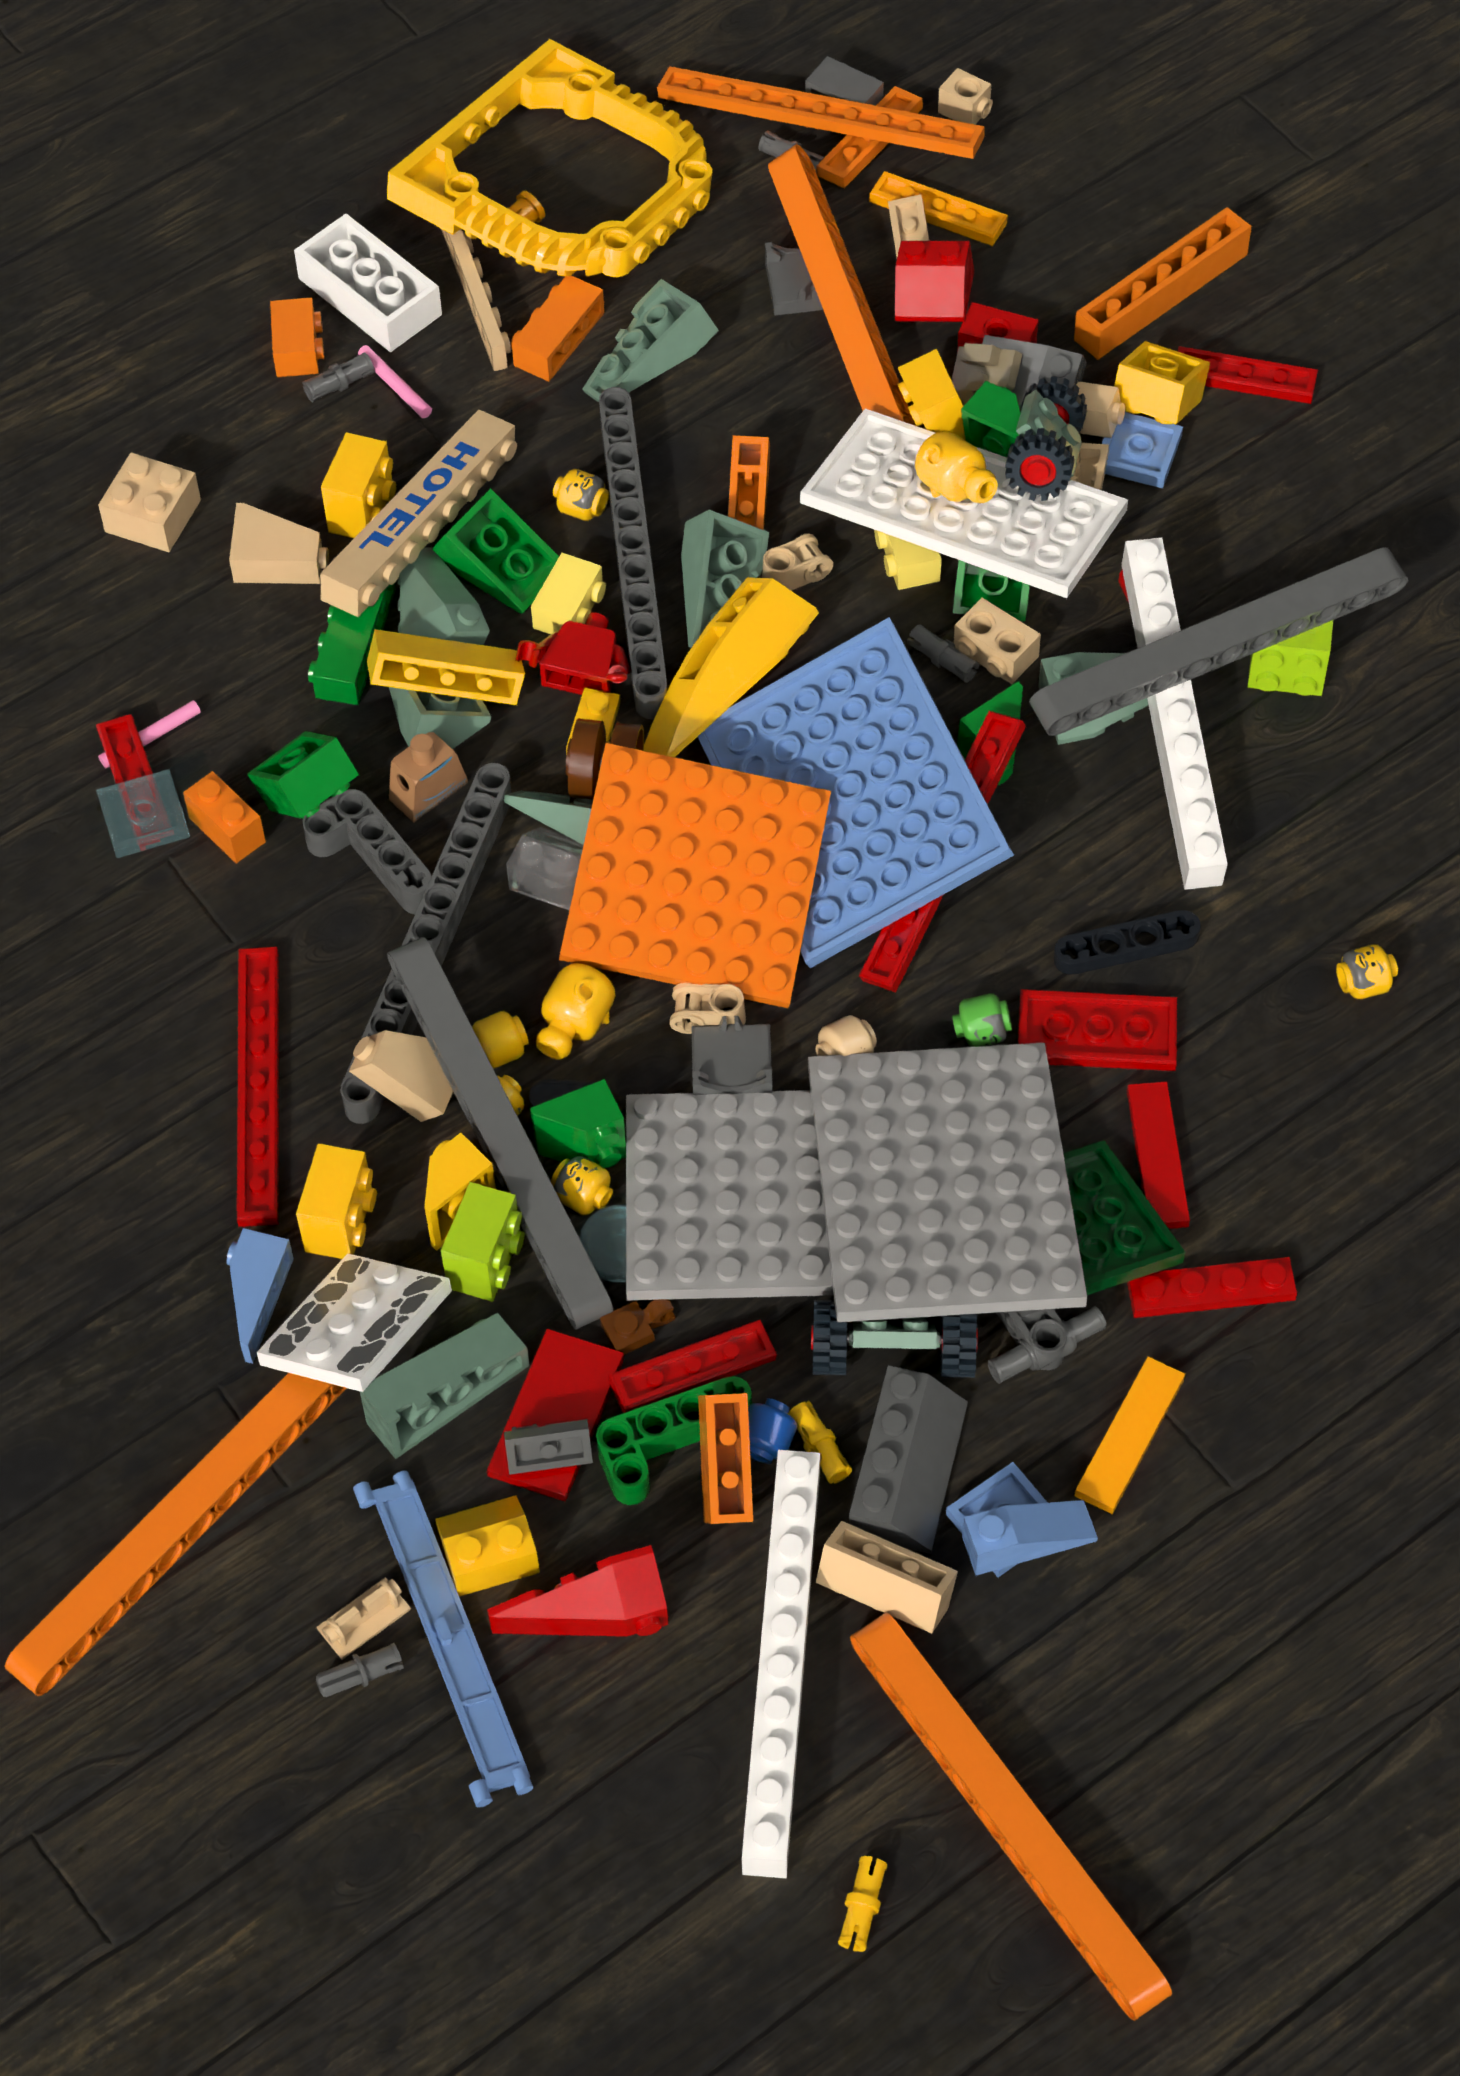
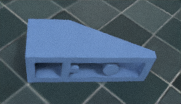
(257, 1275)
(1025, 1533)

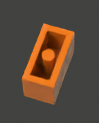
(295, 337)
(224, 817)

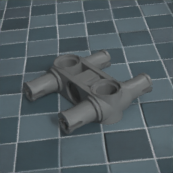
(1036, 1326)

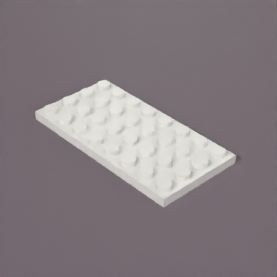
(1036, 542)

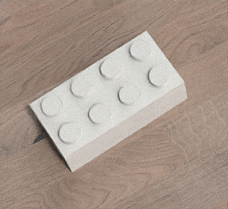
(368, 282)

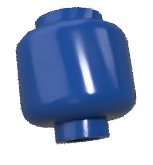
(770, 1429)

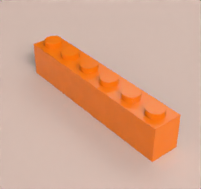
(1162, 283)

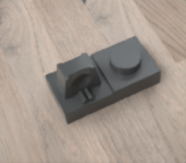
(548, 1446)

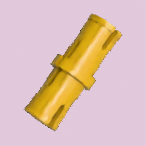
(821, 1441)
(862, 1903)

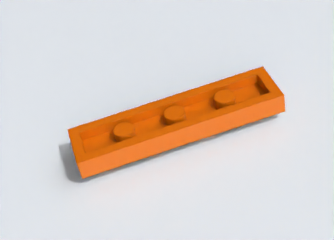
(854, 152)

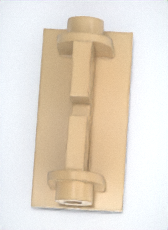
(364, 1617)

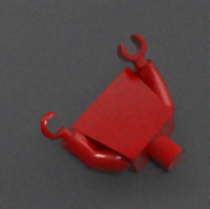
(578, 657)

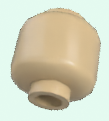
(846, 1037)

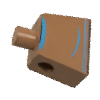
(424, 775)

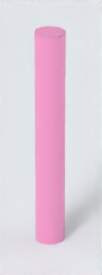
(397, 383)
(163, 726)

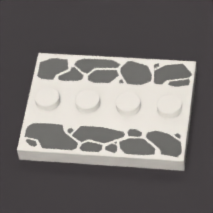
(354, 1322)

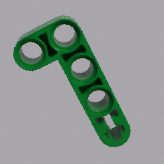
(642, 1445)

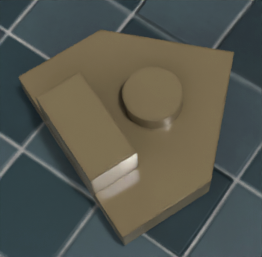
(984, 363)

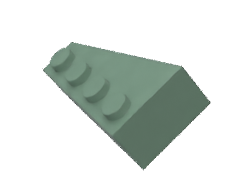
(442, 1383)

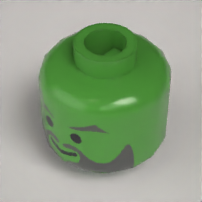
(982, 1020)

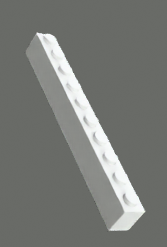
(1175, 723)
(781, 1666)

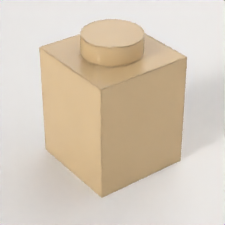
(1103, 409)

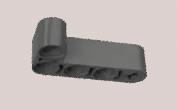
(358, 829)

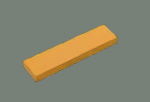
(942, 208)
(1129, 1435)

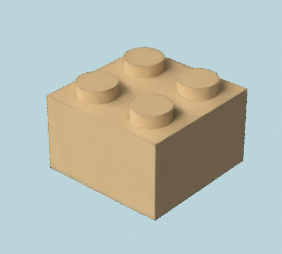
(149, 502)

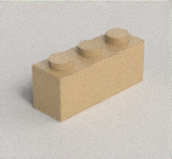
(886, 1576)

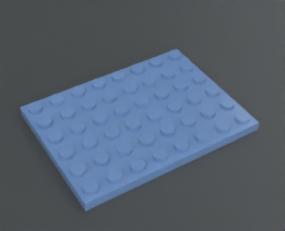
(901, 800)

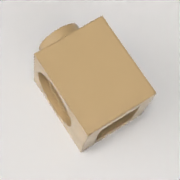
(965, 97)

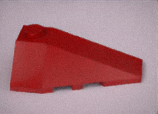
(614, 1601)

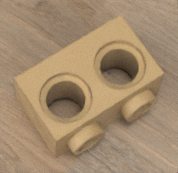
(997, 640)

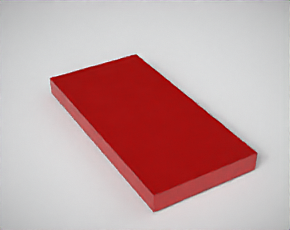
(1101, 1028)
(562, 1386)

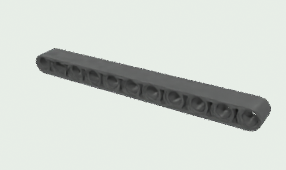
(633, 552)
(1217, 641)
(434, 922)
(500, 1132)

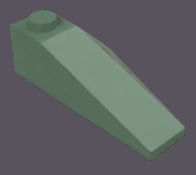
(661, 335)
(437, 603)
(447, 716)
(554, 811)

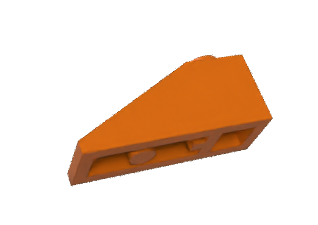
(749, 479)

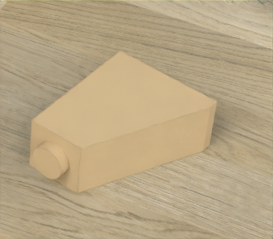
(274, 549)
(404, 1072)

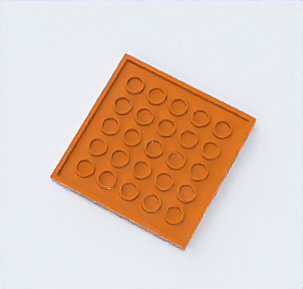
(695, 874)

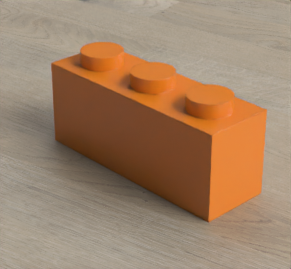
(557, 327)
(725, 1458)

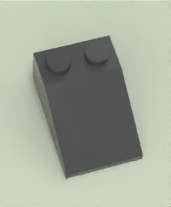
(1041, 362)

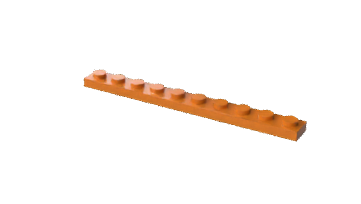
(821, 112)

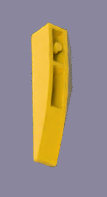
(728, 659)

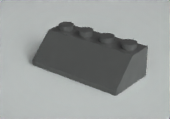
(908, 1460)

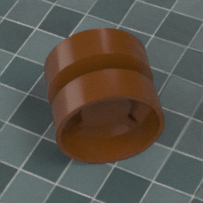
(587, 749)

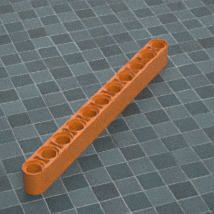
(837, 285)
(168, 1531)
(1011, 1817)

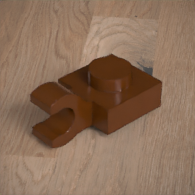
(632, 1327)

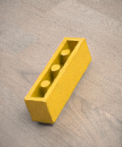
(445, 667)

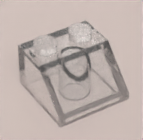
(545, 866)

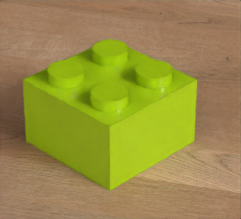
(1293, 664)
(482, 1242)

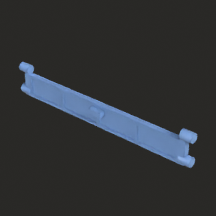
(449, 1637)

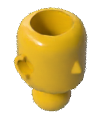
(954, 469)
(574, 1009)

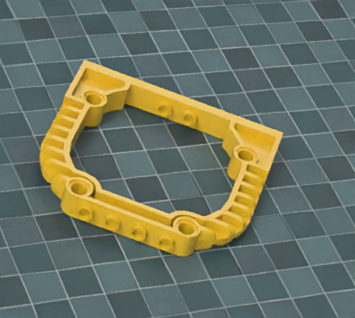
(565, 80)

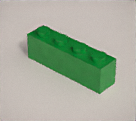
(344, 651)

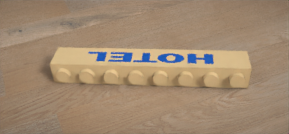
(417, 513)

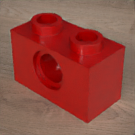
(990, 321)

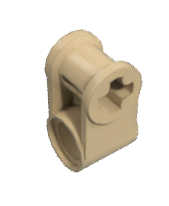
(795, 562)
(705, 1005)

